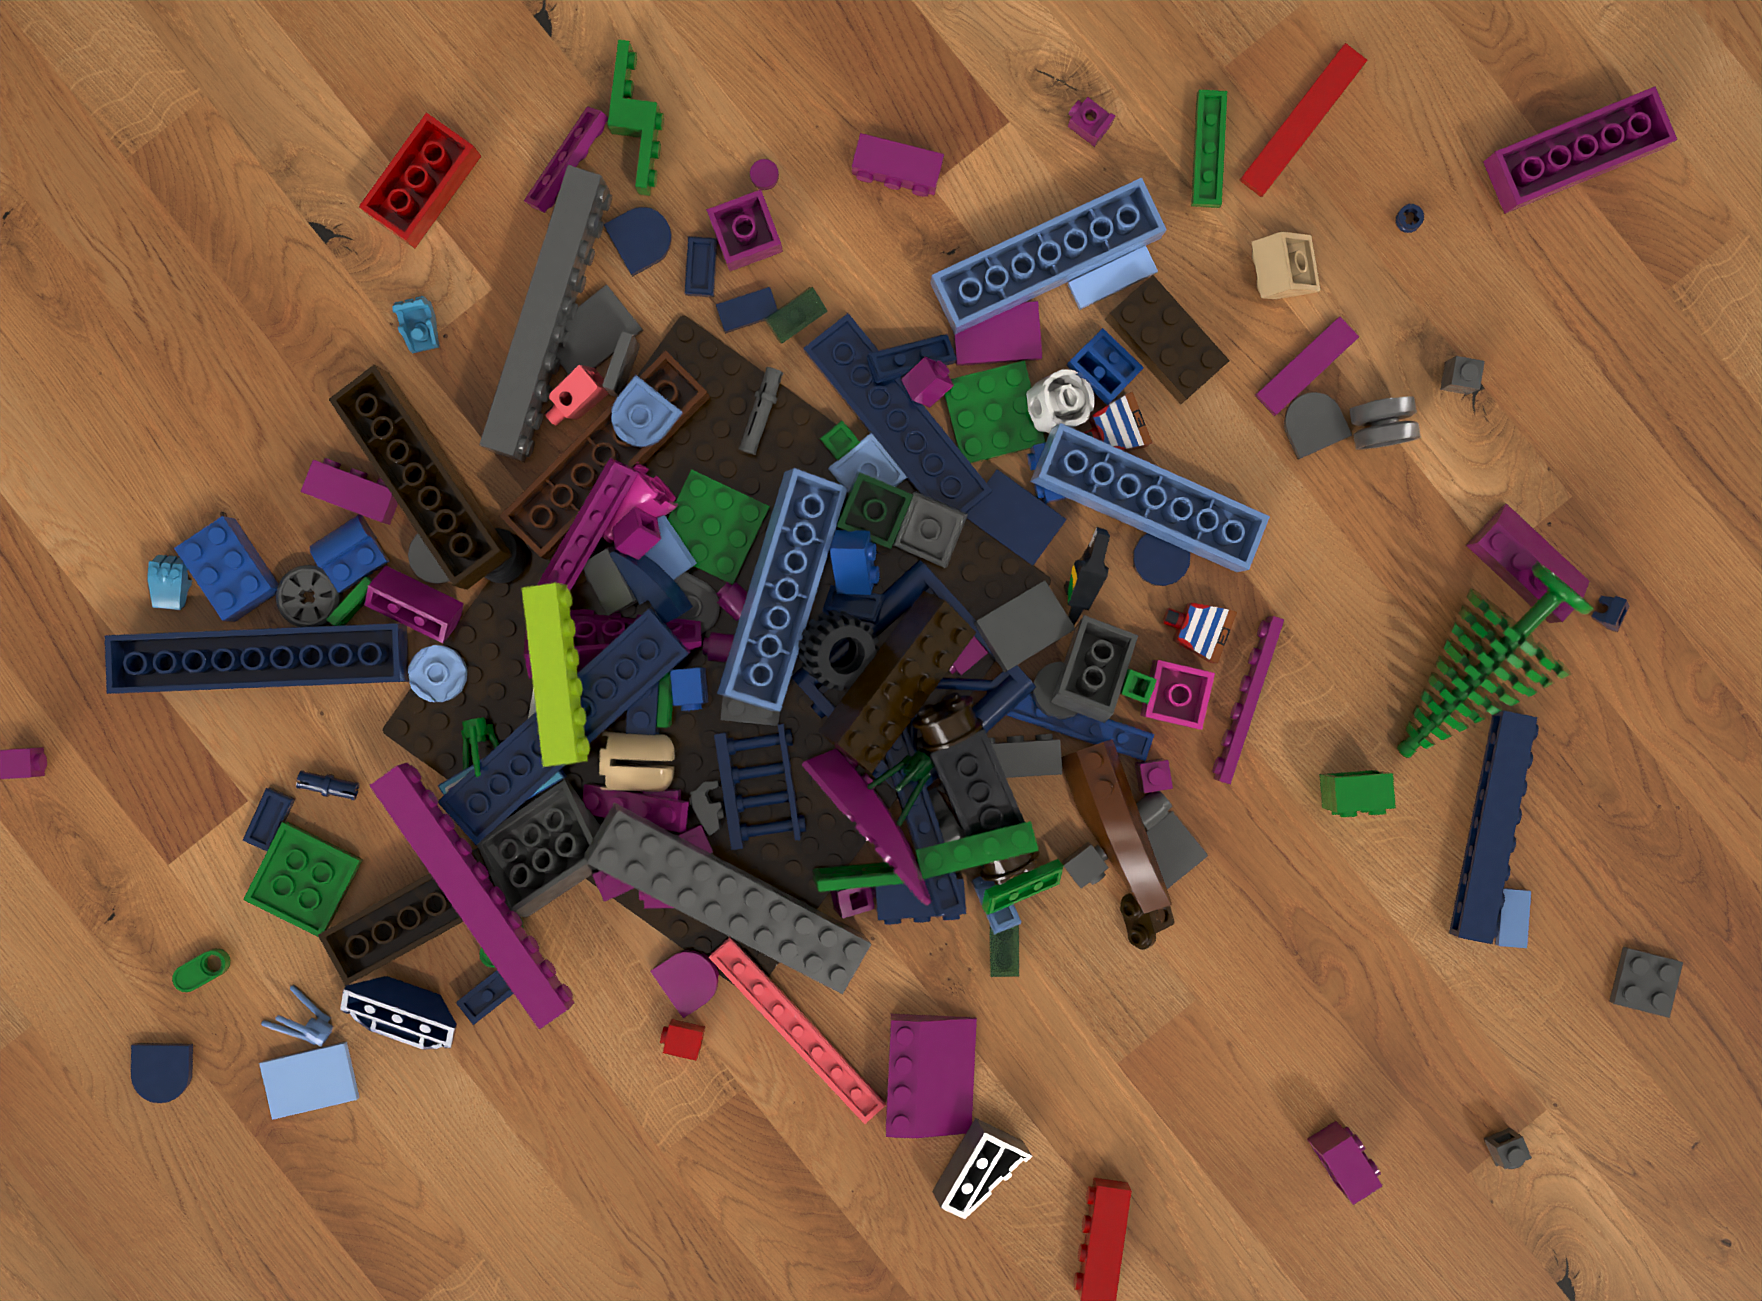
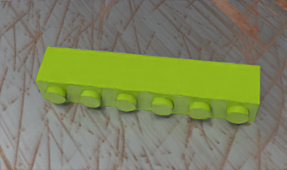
(555, 674)

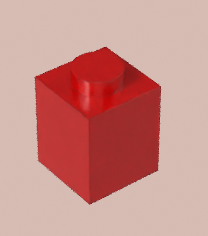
(682, 1039)

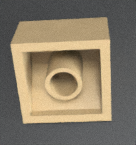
(1285, 265)

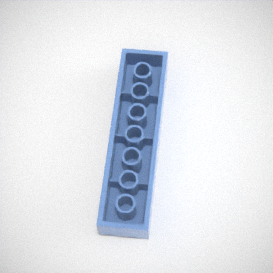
(1048, 256)
(1149, 498)
(782, 590)

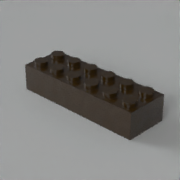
(897, 681)
(391, 927)

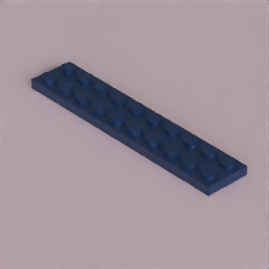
(609, 687)

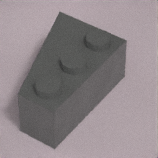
(977, 1167)

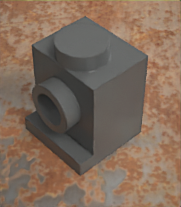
(1510, 1153)

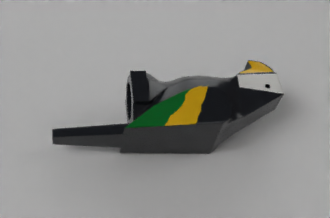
(1087, 575)

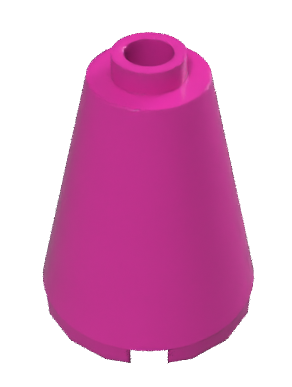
(645, 494)

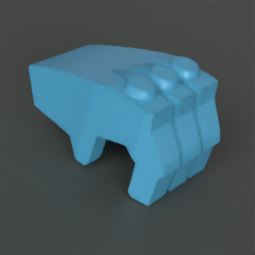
(417, 324)
(168, 582)

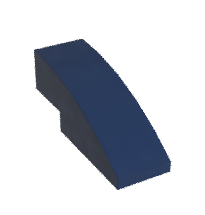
(652, 583)

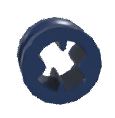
(1418, 218)

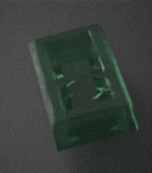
(796, 315)

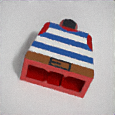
(1120, 425)
(1201, 629)

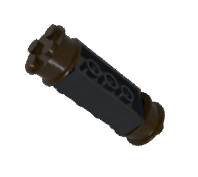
(972, 777)

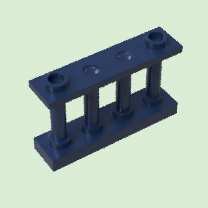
(731, 775)

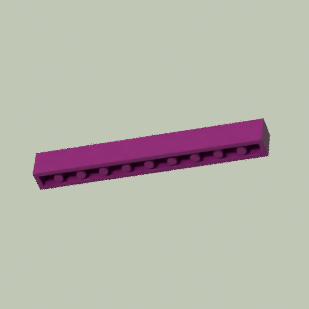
(472, 894)

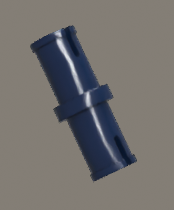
(327, 785)

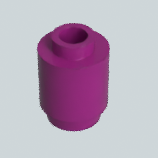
(732, 599)
(718, 646)

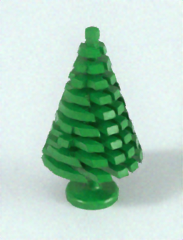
(1488, 662)

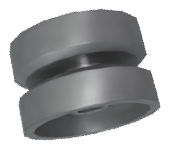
(1384, 421)

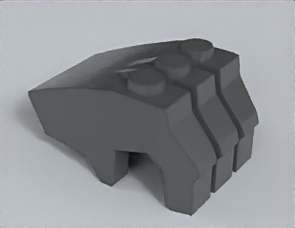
(708, 812)

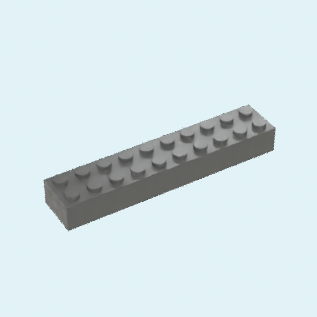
(545, 314)
(726, 898)

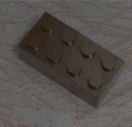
(1166, 339)

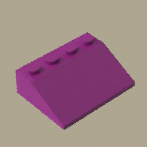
(930, 1075)

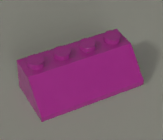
(1513, 548)

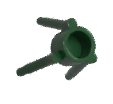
(916, 769)

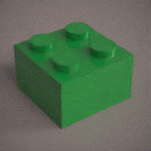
(1357, 791)

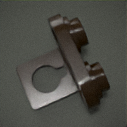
(1143, 926)

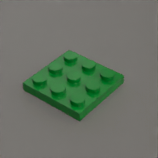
(992, 413)
(717, 525)
(302, 879)

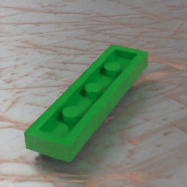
(1209, 148)
(977, 850)

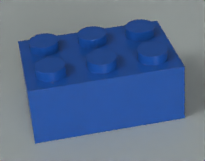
(228, 569)

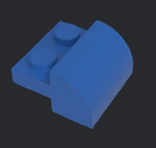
(1105, 366)
(349, 553)

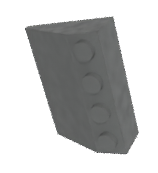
(541, 849)

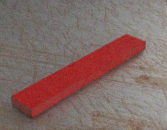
(1303, 120)

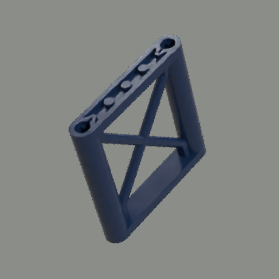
(1004, 690)

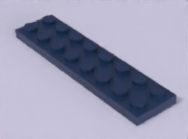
(895, 420)

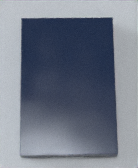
(1016, 518)

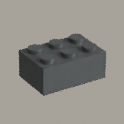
(1094, 669)

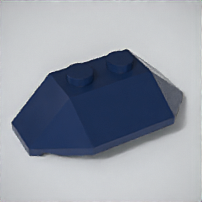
(400, 1012)

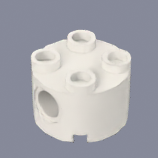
(1060, 399)

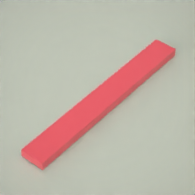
(797, 1030)

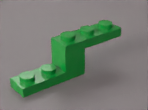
(635, 117)

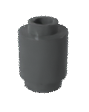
(1153, 808)

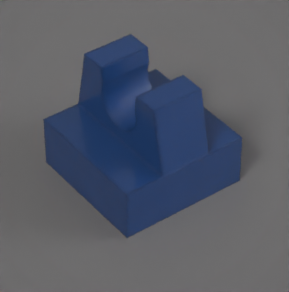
(1614, 615)

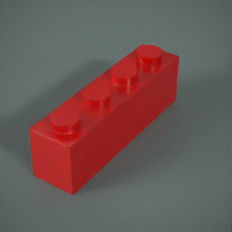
(1104, 1240)

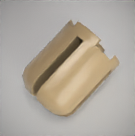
(635, 776)

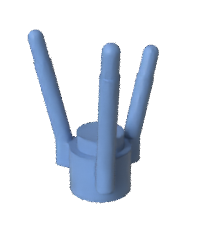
(314, 1032)

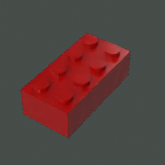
(420, 180)

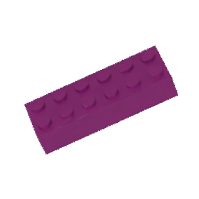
(1580, 150)

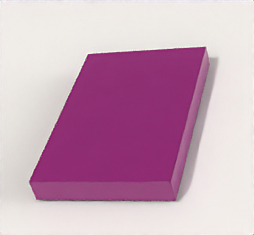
(1003, 338)

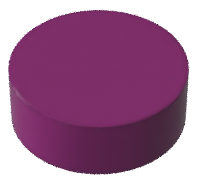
(764, 174)

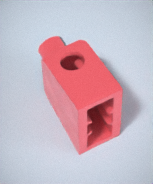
(576, 394)

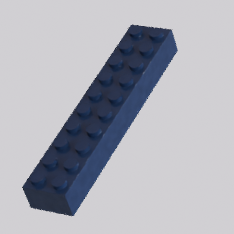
(256, 658)

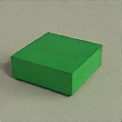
(839, 440)

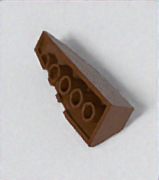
(1115, 821)

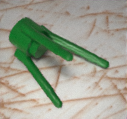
(475, 732)

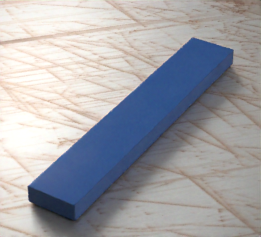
(1126, 738)

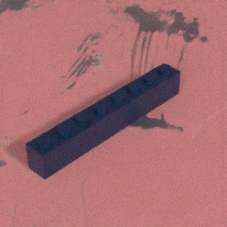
(1493, 826)

